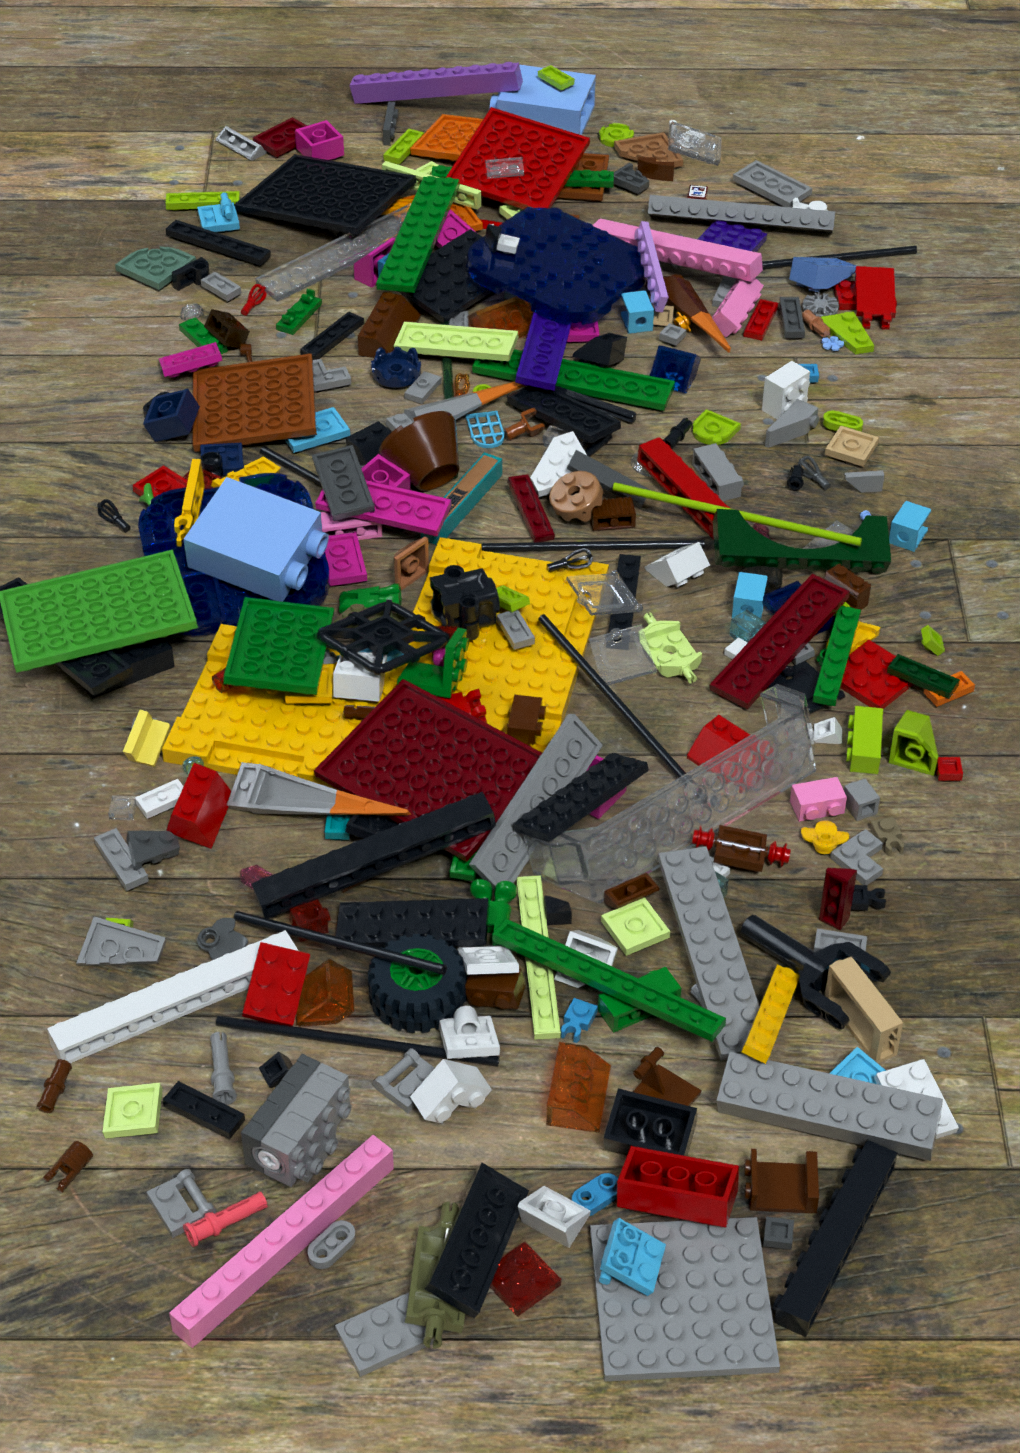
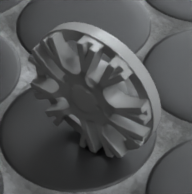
(820, 304)

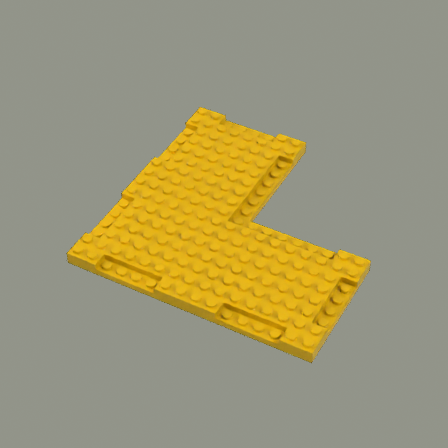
(297, 737)

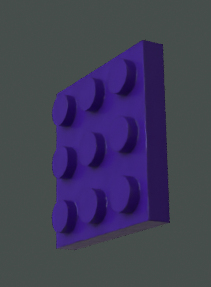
(734, 236)

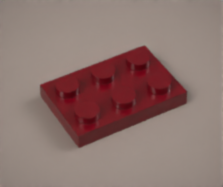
(280, 137)

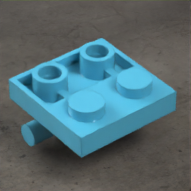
(220, 216)
(631, 1257)

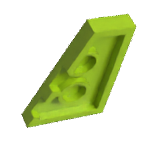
(850, 331)

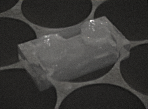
(504, 167)

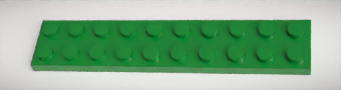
(418, 234)
(592, 381)

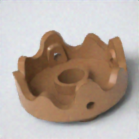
(579, 504)

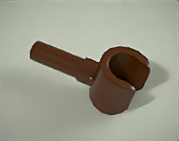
(245, 350)

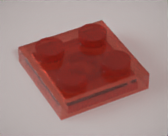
(523, 1279)

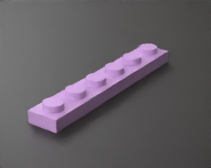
(651, 266)

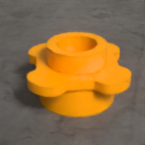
(682, 321)

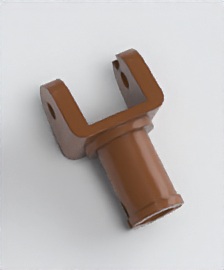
(523, 426)

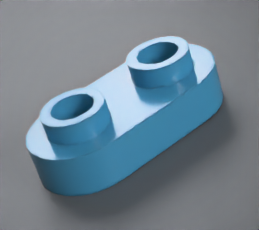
(597, 1192)

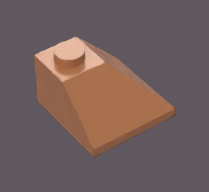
(411, 562)

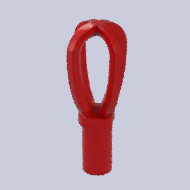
(251, 299)

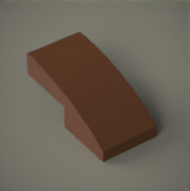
(656, 170)

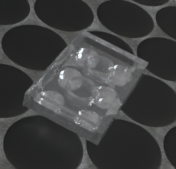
(694, 143)

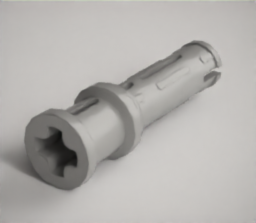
(222, 1077)

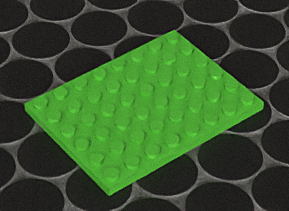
(96, 610)

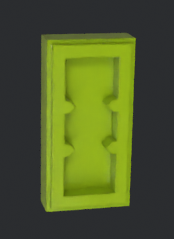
(556, 77)
(511, 599)

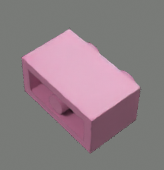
(818, 799)

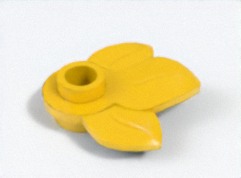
(824, 836)

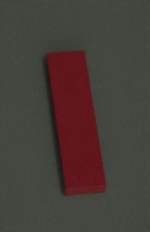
(531, 508)

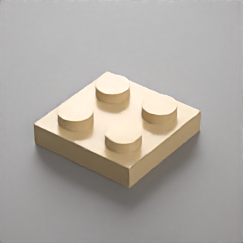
(851, 446)

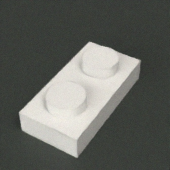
(159, 799)

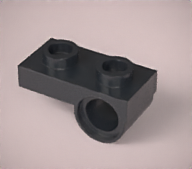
(190, 274)

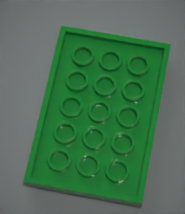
(278, 646)

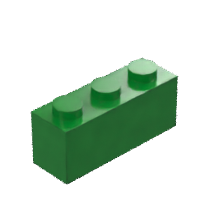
(621, 1014)

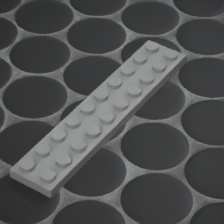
(711, 944)

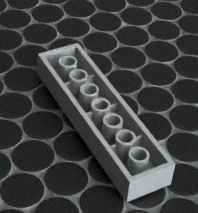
(829, 1105)

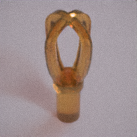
(464, 390)

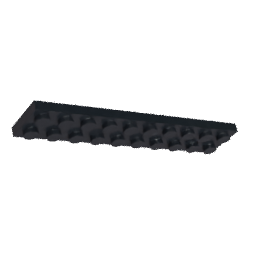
(92, 671)

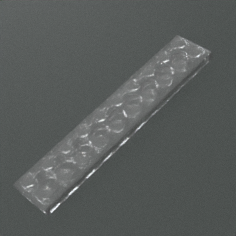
(331, 257)

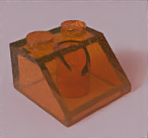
(326, 995)

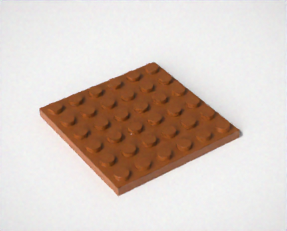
(255, 401)

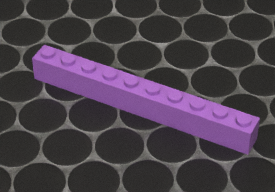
(436, 82)

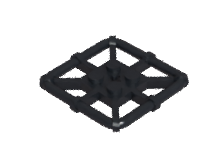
(383, 636)

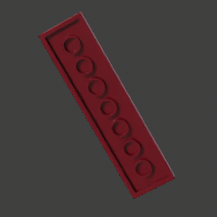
(779, 641)

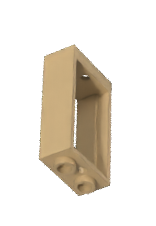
(870, 1015)

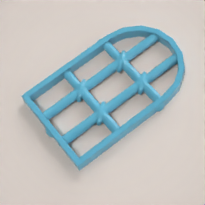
(490, 424)

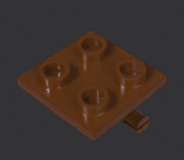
(662, 1083)

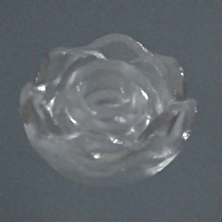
(191, 311)

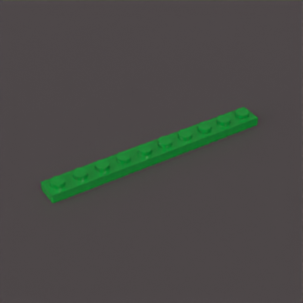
(577, 179)
(610, 980)

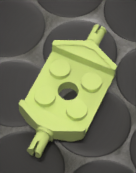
(667, 637)

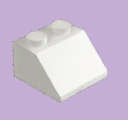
(679, 565)

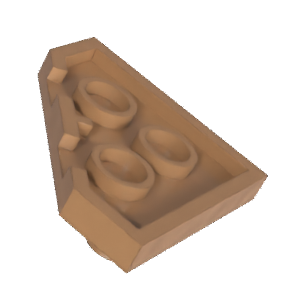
(648, 146)

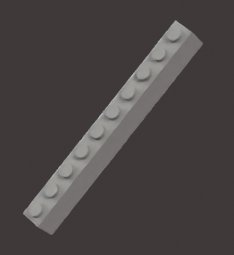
(741, 213)

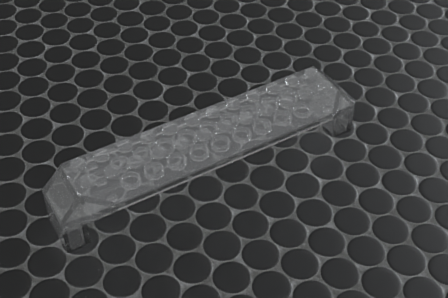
(707, 796)

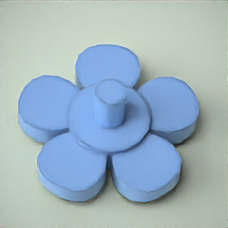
(832, 343)

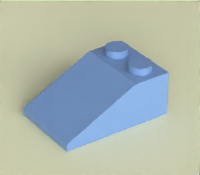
(820, 272)

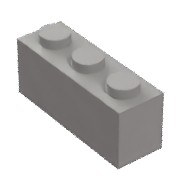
(717, 472)

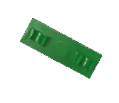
(299, 313)

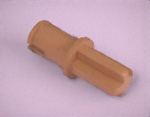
(816, 323)

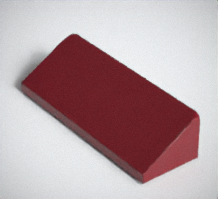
(837, 896)

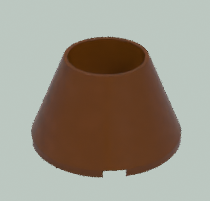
(425, 449)

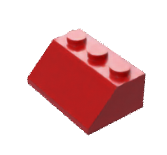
(714, 739)
(200, 807)

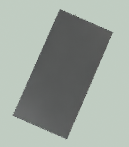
(343, 483)

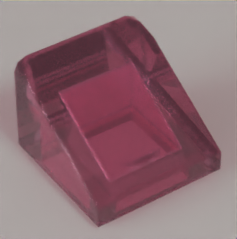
(253, 874)

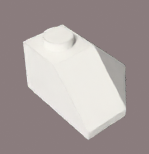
(591, 946)

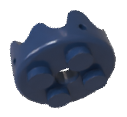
(385, 364)

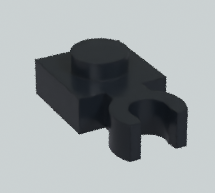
(863, 898)

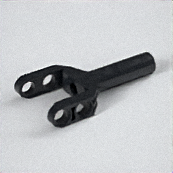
(812, 965)

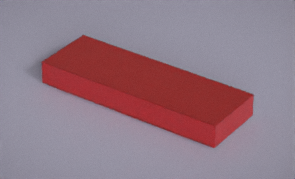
(761, 319)

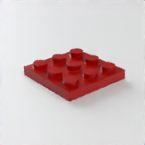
(868, 677)

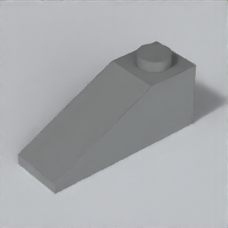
(792, 423)

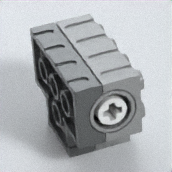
(298, 1122)

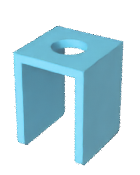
(639, 312)
(907, 526)
(749, 594)

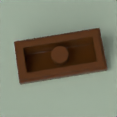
(630, 891)

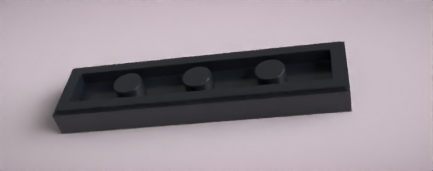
(332, 335)

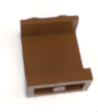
(782, 1185)

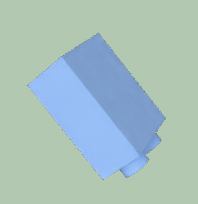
(546, 104)
(255, 540)

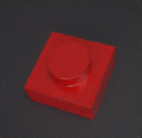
(949, 769)

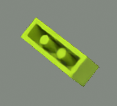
(865, 739)

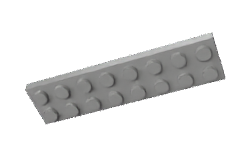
(564, 759)

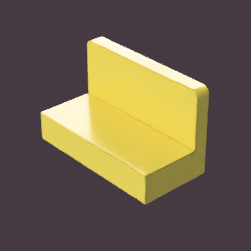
(146, 739)

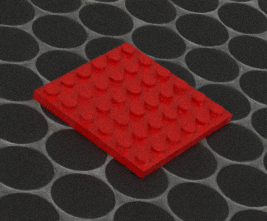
(546, 154)

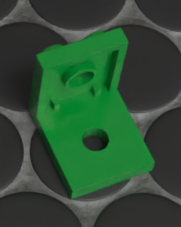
(439, 679)

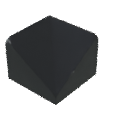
(557, 911)

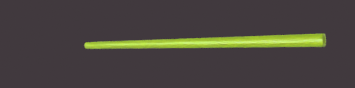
(777, 523)

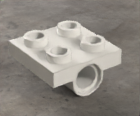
(468, 1035)

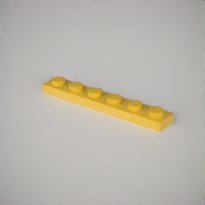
(771, 1014)

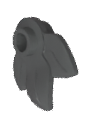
(225, 938)

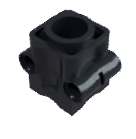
(464, 599)

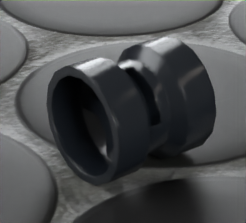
(212, 463)

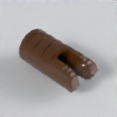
(70, 1163)

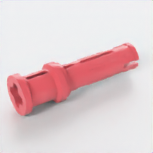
(214, 1222)

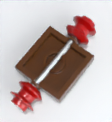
(741, 848)

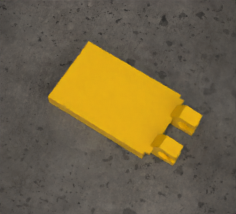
(192, 501)

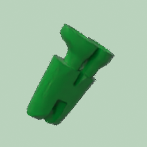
(370, 596)
(499, 909)

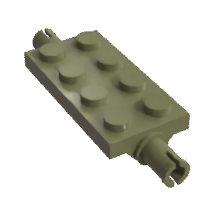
(423, 1306)

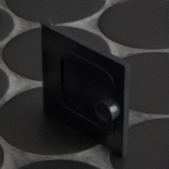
(804, 681)

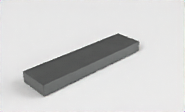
(605, 475)

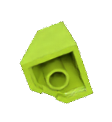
(914, 744)

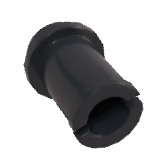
(795, 480)

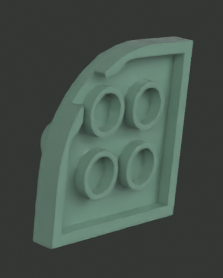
(154, 265)

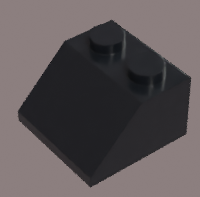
(368, 441)

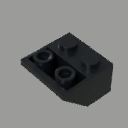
(603, 350)

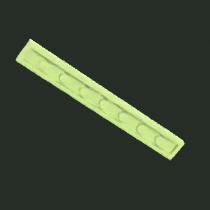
(539, 977)

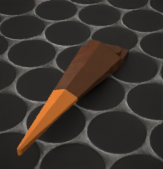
(687, 302)

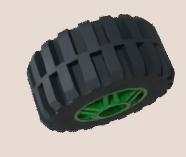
(413, 996)

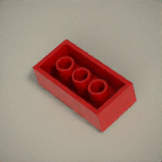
(678, 1186)

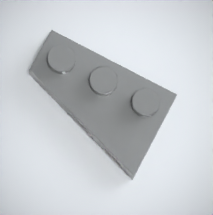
(119, 945)

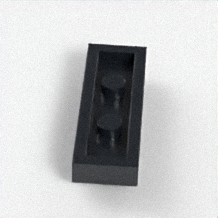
(204, 1110)

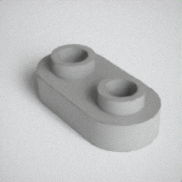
(329, 1245)

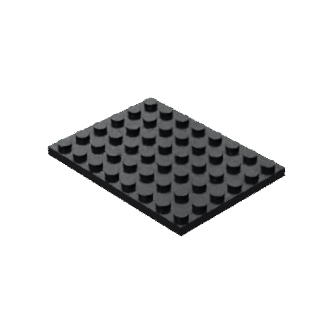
(325, 194)

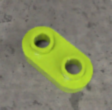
(835, 419)

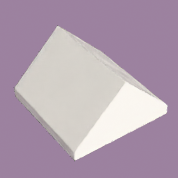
(553, 1215)

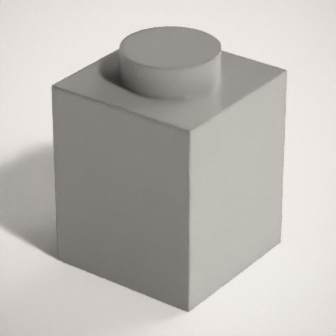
(861, 799)

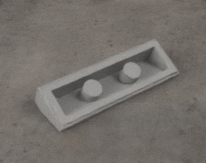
(240, 144)

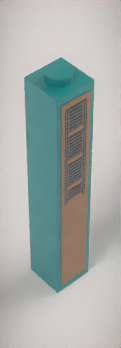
(469, 492)

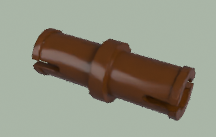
(54, 1086)

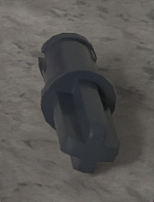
(678, 432)

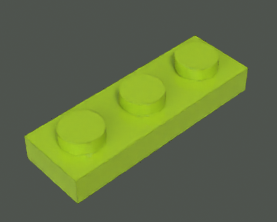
(401, 148)

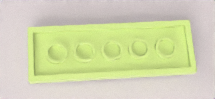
(457, 341)

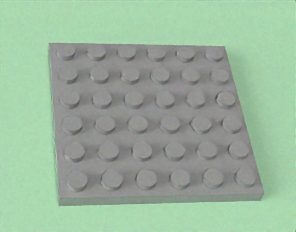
(705, 1310)

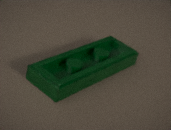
(923, 676)

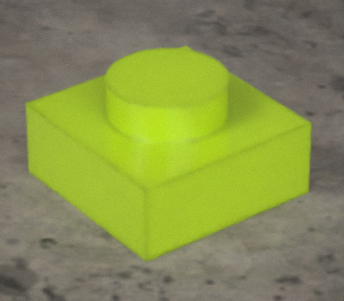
(932, 640)

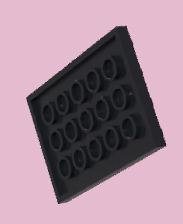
(445, 282)

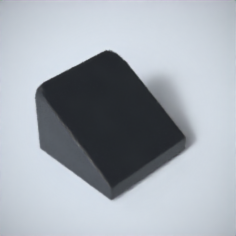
(492, 236)
(275, 1069)

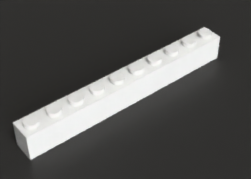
(158, 1003)

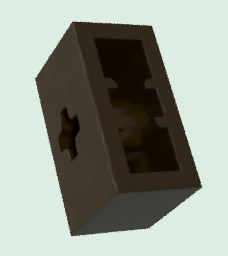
(226, 328)

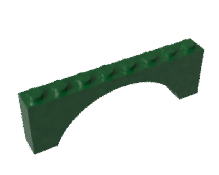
(742, 545)

